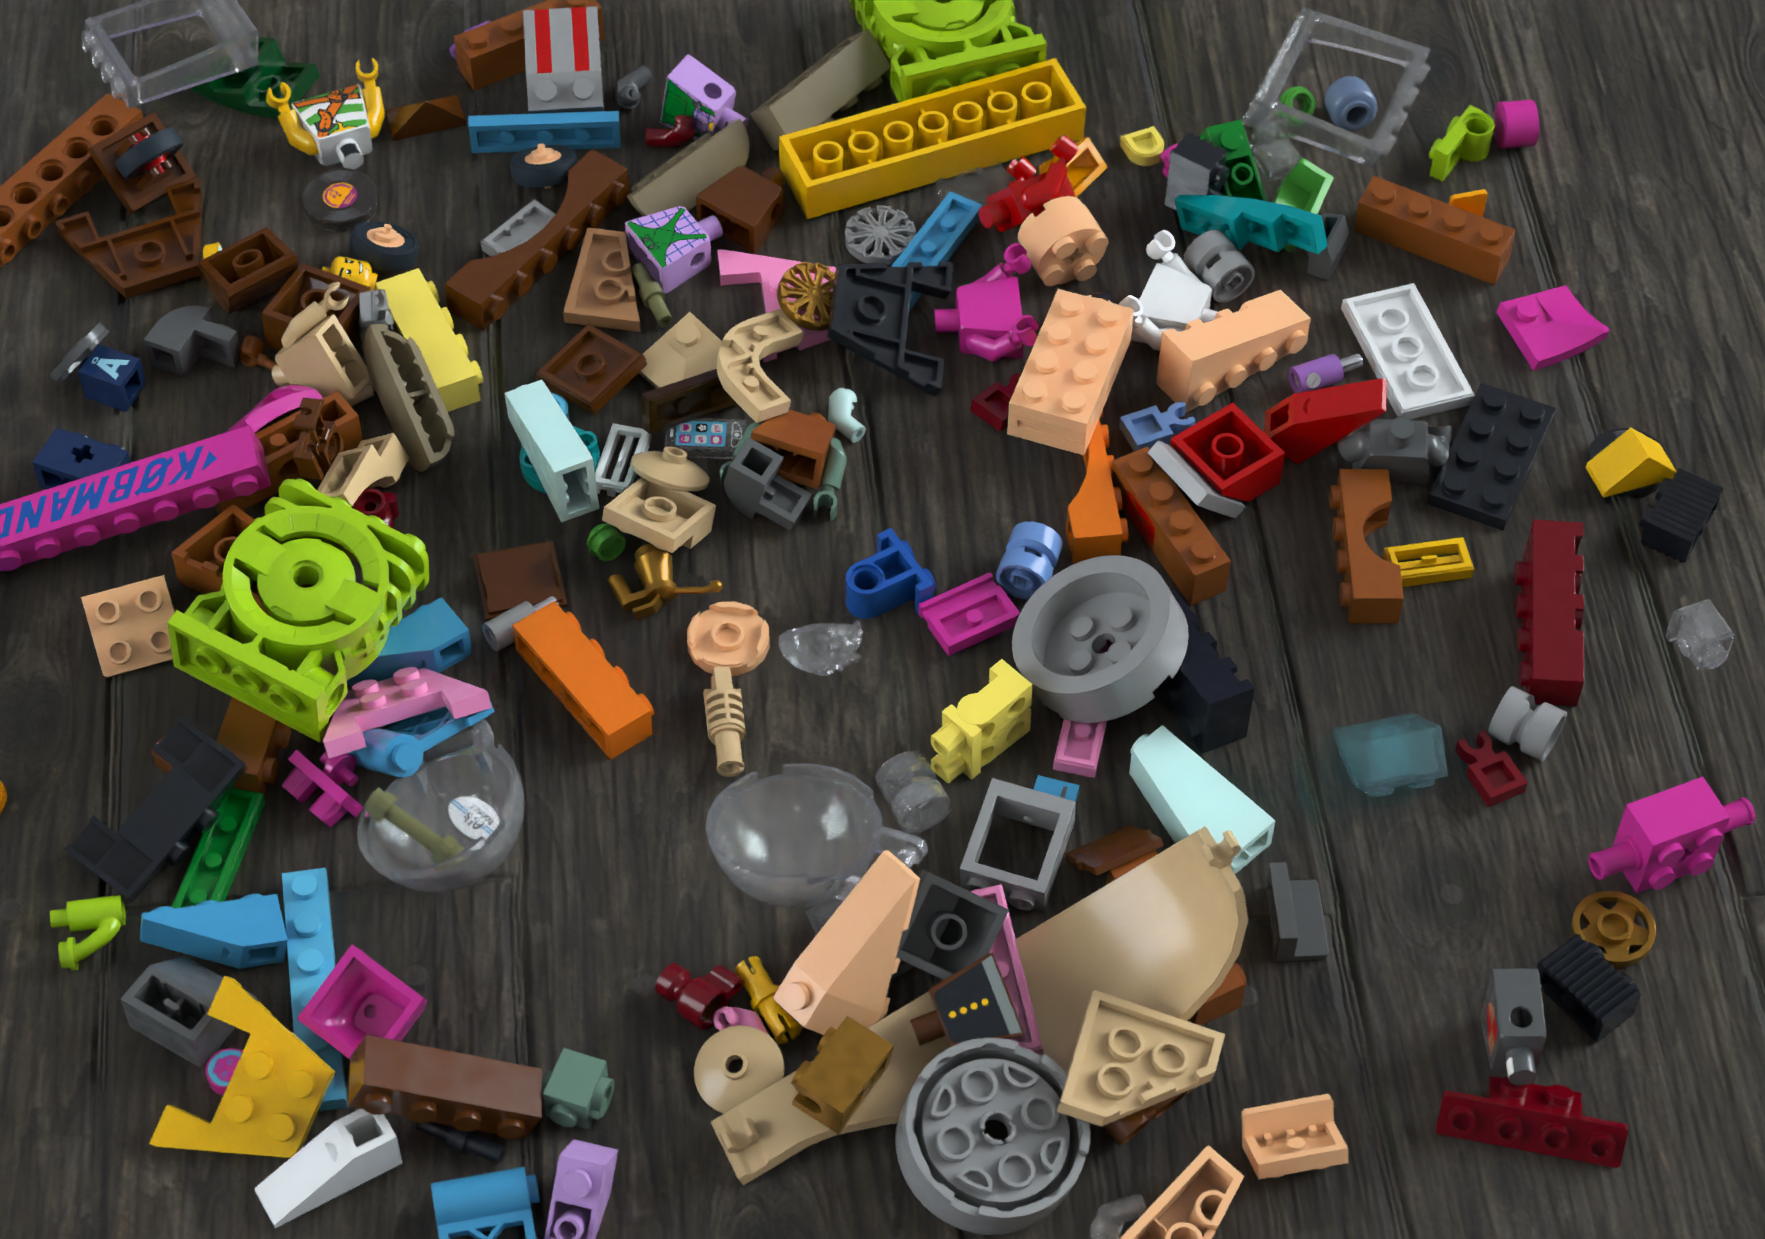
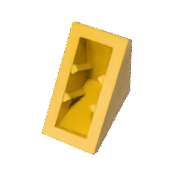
(1629, 464)

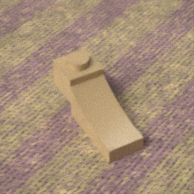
(369, 465)

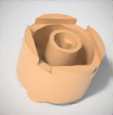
(1063, 241)

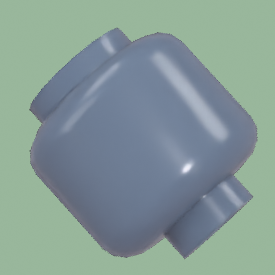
(1350, 103)

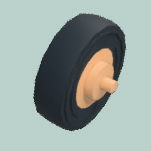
(542, 165)
(384, 245)

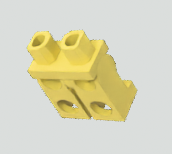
(983, 724)

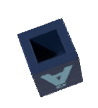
(111, 377)

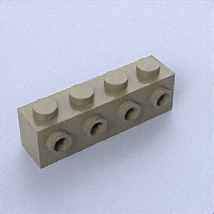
(823, 88)

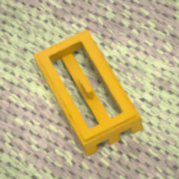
(1430, 568)

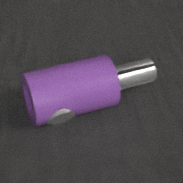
(1321, 372)

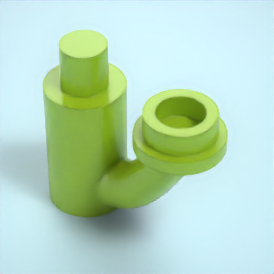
(100, 913)

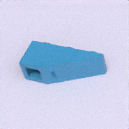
(425, 639)
(227, 932)

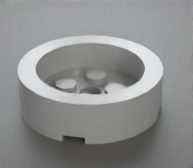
(1072, 620)
(966, 1173)

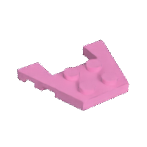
(752, 268)
(397, 698)

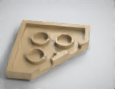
(1134, 1060)

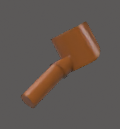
(252, 354)

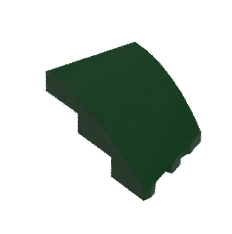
(248, 88)

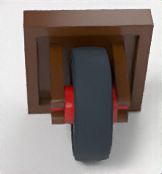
(142, 162)

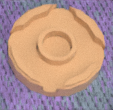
(728, 637)

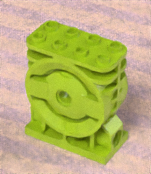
(947, 41)
(314, 636)

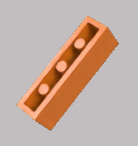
(583, 679)

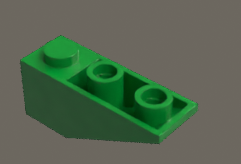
(1243, 174)

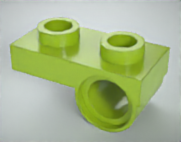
(1466, 138)

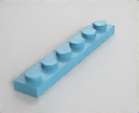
(310, 962)

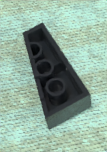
(1206, 693)

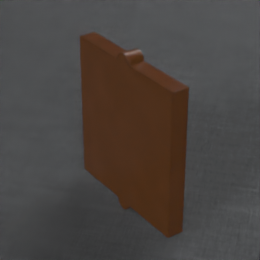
(1114, 849)

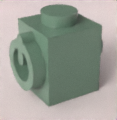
(577, 1089)

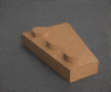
(603, 284)

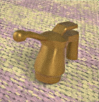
(656, 574)

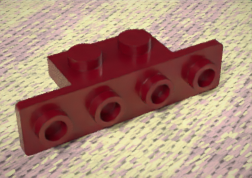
(1532, 1120)

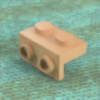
(1292, 1137)

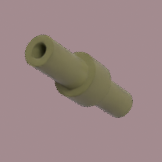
(652, 294)

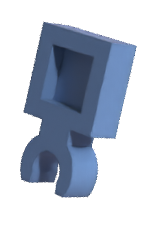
(1150, 425)

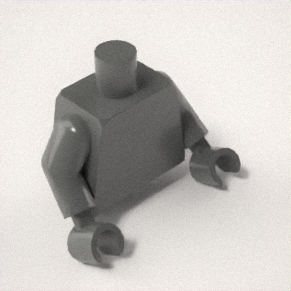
(1400, 446)

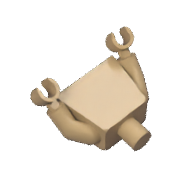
(321, 354)

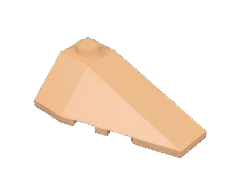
(854, 953)

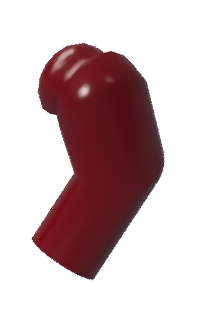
(671, 137)

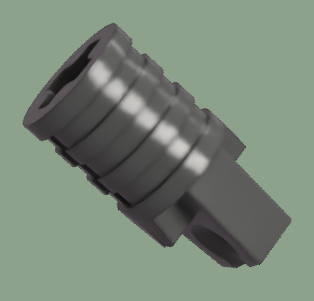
(374, 310)

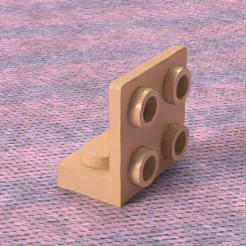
(130, 625)

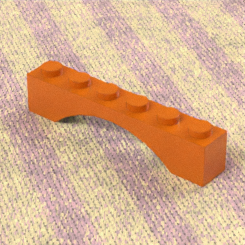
(1093, 514)

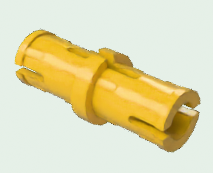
(762, 992)

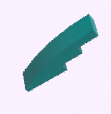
(1252, 221)

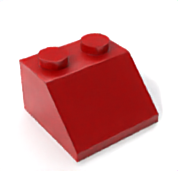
(1232, 454)

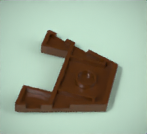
(147, 254)

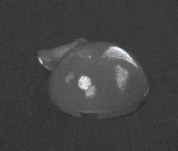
(458, 793)
(802, 835)

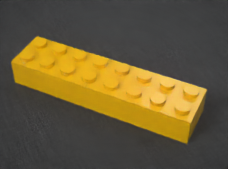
(930, 138)

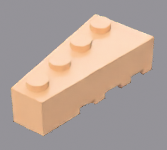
(1230, 348)
(1192, 1203)

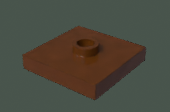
(591, 369)

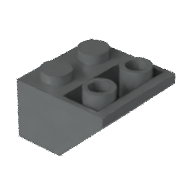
(172, 1008)

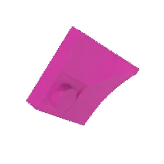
(1550, 326)
(276, 405)

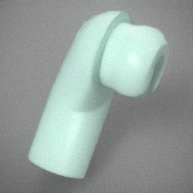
(840, 414)

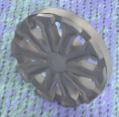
(879, 235)

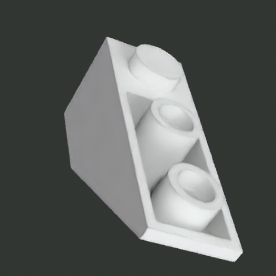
(330, 1165)

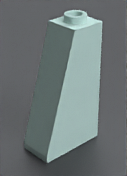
(553, 450)
(1194, 795)

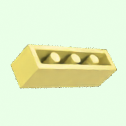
(420, 317)

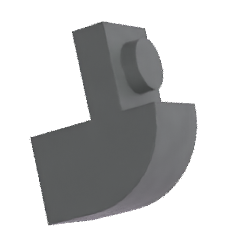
(185, 336)
(757, 488)

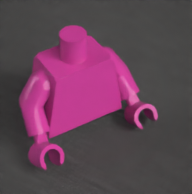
(991, 313)

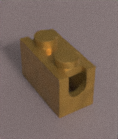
(841, 1074)

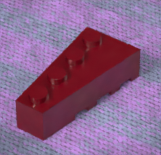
(1551, 613)

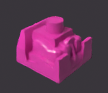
(361, 1001)

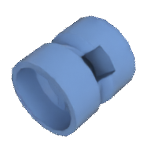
(1028, 559)

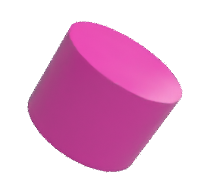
(1516, 123)

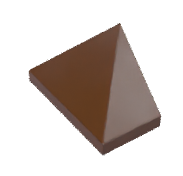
(425, 117)

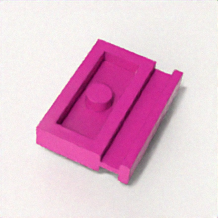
(969, 614)

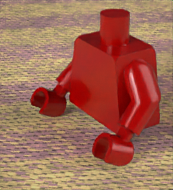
(1029, 193)

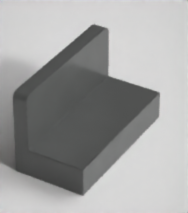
(1295, 916)

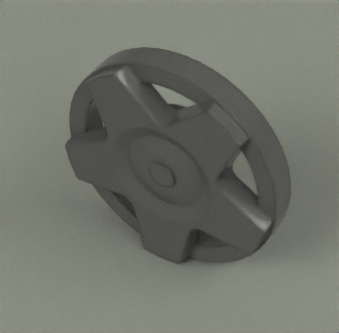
(79, 352)

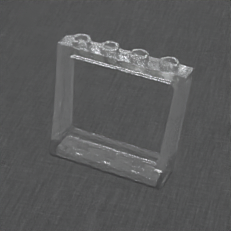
(224, 17)
(1334, 32)

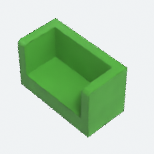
(1303, 189)

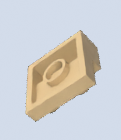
(661, 515)

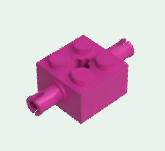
(1670, 835)

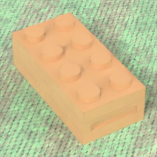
(1070, 371)

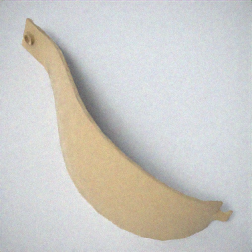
(1147, 938)

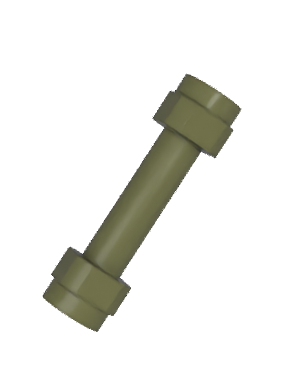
(383, 806)

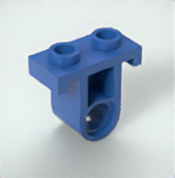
(887, 579)

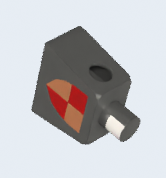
(1514, 1040)

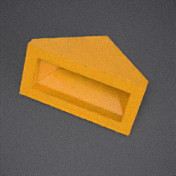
(1083, 168)

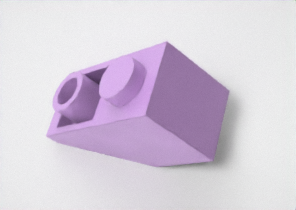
(580, 1190)

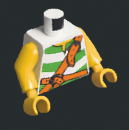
(336, 123)

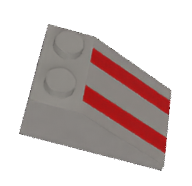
(563, 60)

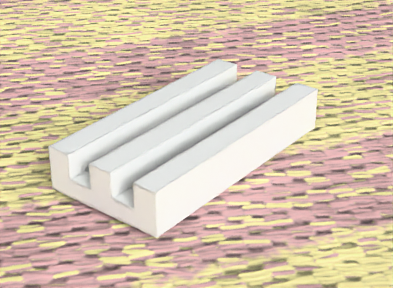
(615, 484)

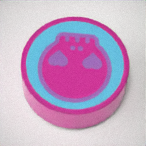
(221, 1068)

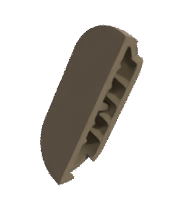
(692, 170)
(408, 396)

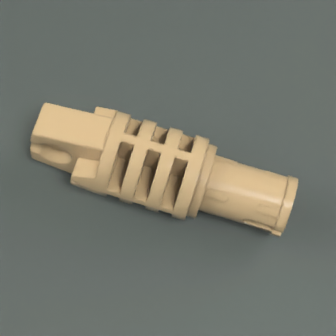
(725, 721)

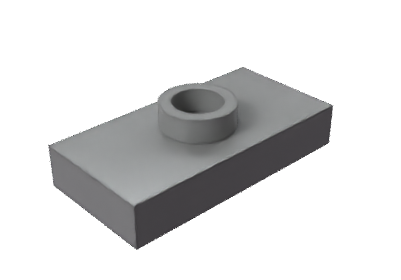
(518, 228)

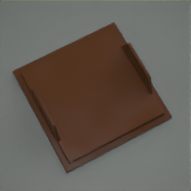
(518, 576)

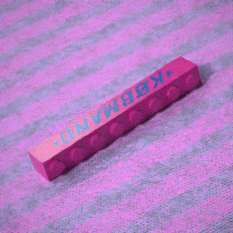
(131, 497)

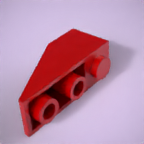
(1320, 417)

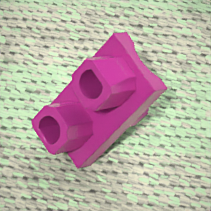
(334, 801)

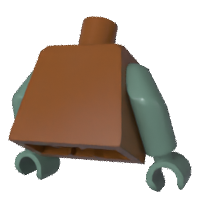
(808, 451)

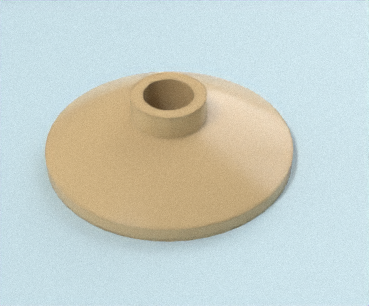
(670, 469)
(761, 1066)

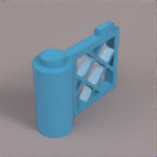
(401, 746)
(485, 1204)

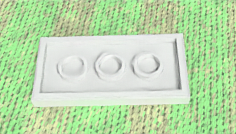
(1407, 351)

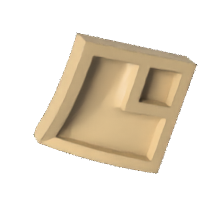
(681, 353)

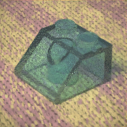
(1392, 753)

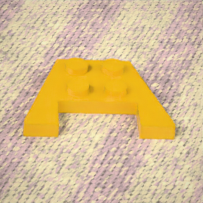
(268, 1096)

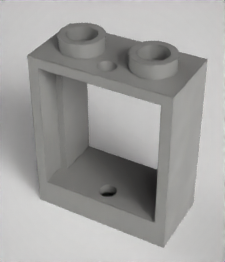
(1027, 807)

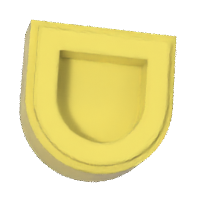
(1143, 146)

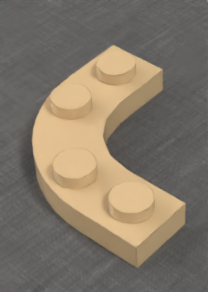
(740, 363)

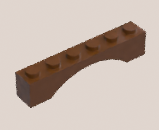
(492, 284)

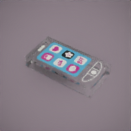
(707, 437)

